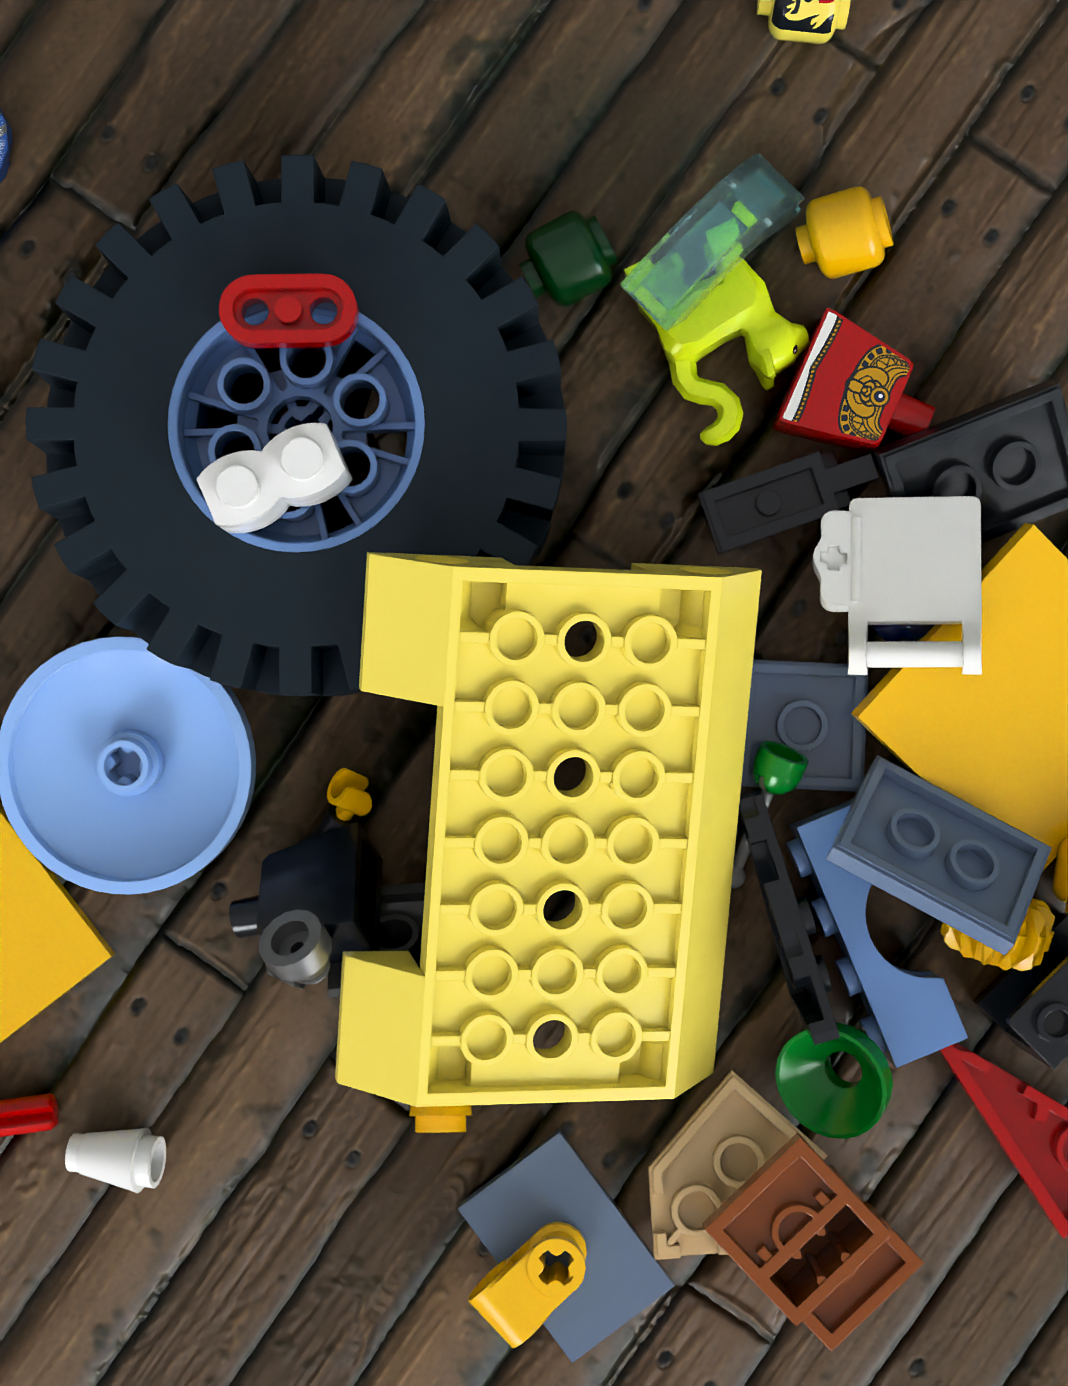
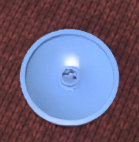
(124, 767)

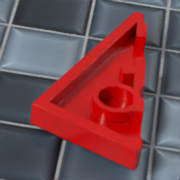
(1025, 1124)

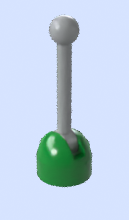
(776, 771)

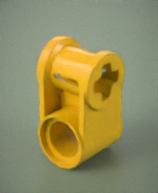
(525, 1290)

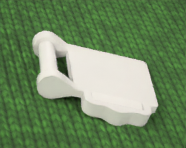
(904, 567)

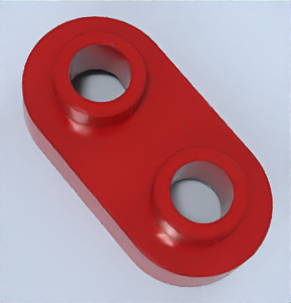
(291, 308)

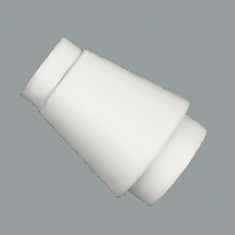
(118, 1157)

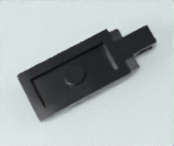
(781, 498)

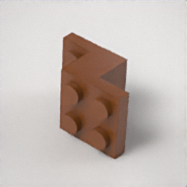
(812, 1243)

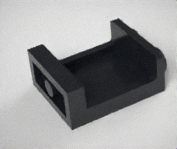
(1034, 1002)

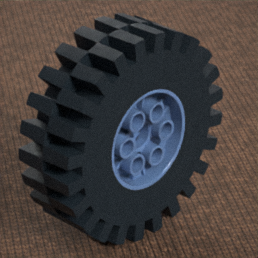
(149, 359)

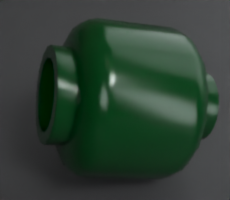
(568, 258)

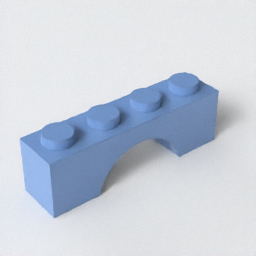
(905, 1008)

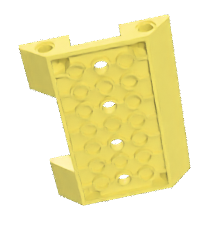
(636, 842)

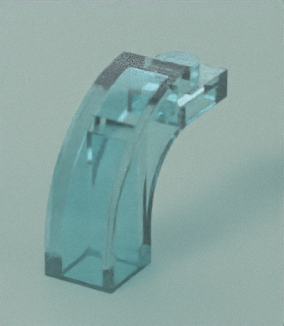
(712, 240)

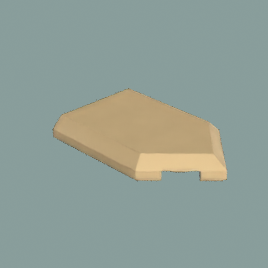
(710, 1161)

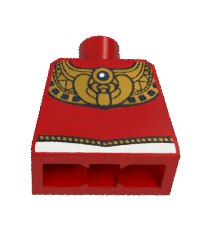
(850, 389)

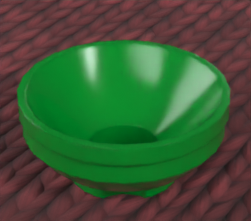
(822, 1098)

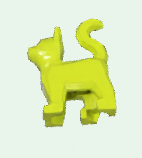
(731, 310)

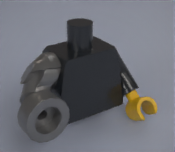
(318, 892)

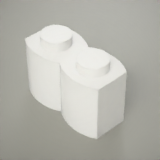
(258, 487)

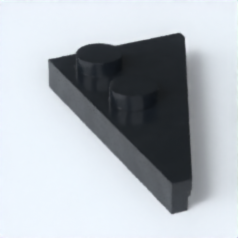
(790, 923)

